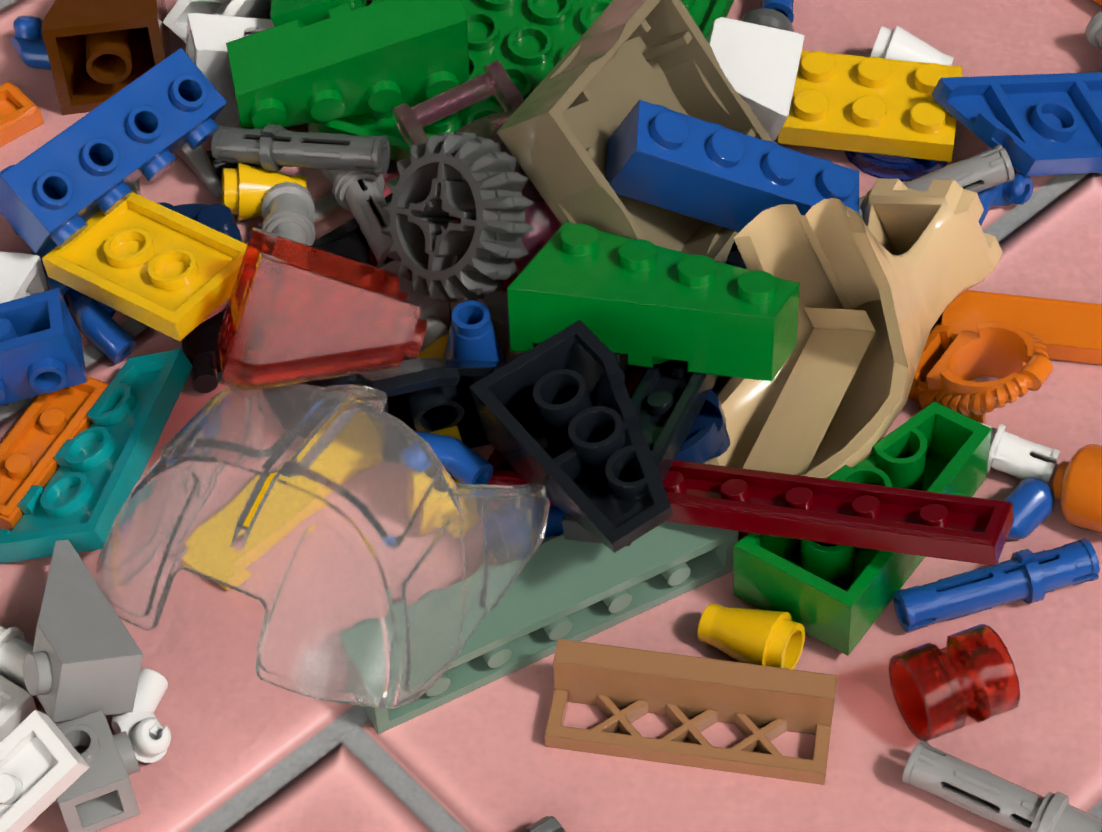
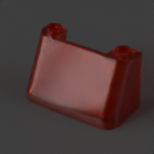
(311, 317)

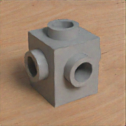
(104, 791)

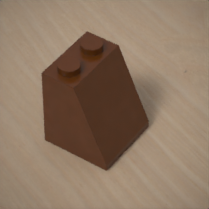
(102, 47)

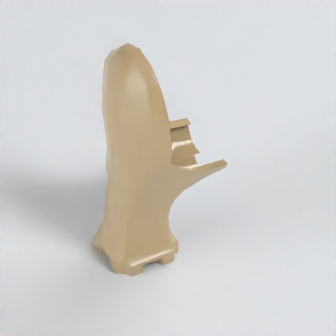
(862, 319)

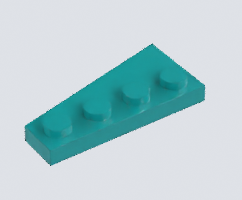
(100, 462)

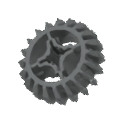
(464, 180)

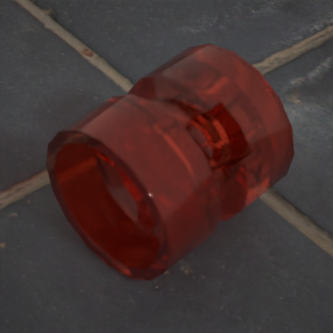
(946, 685)

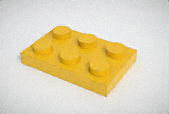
(870, 106)
(150, 265)

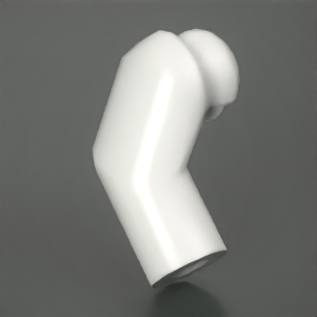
(142, 726)

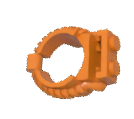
(993, 351)

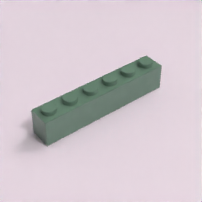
(570, 595)

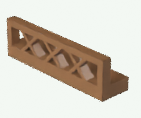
(693, 689)

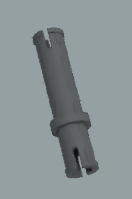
(280, 148)

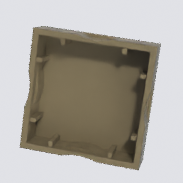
(564, 125)

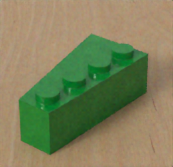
(350, 62)
(655, 304)
(846, 588)

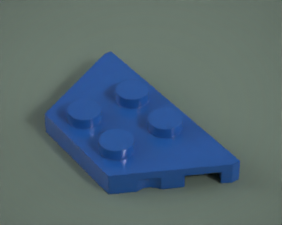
(1040, 119)

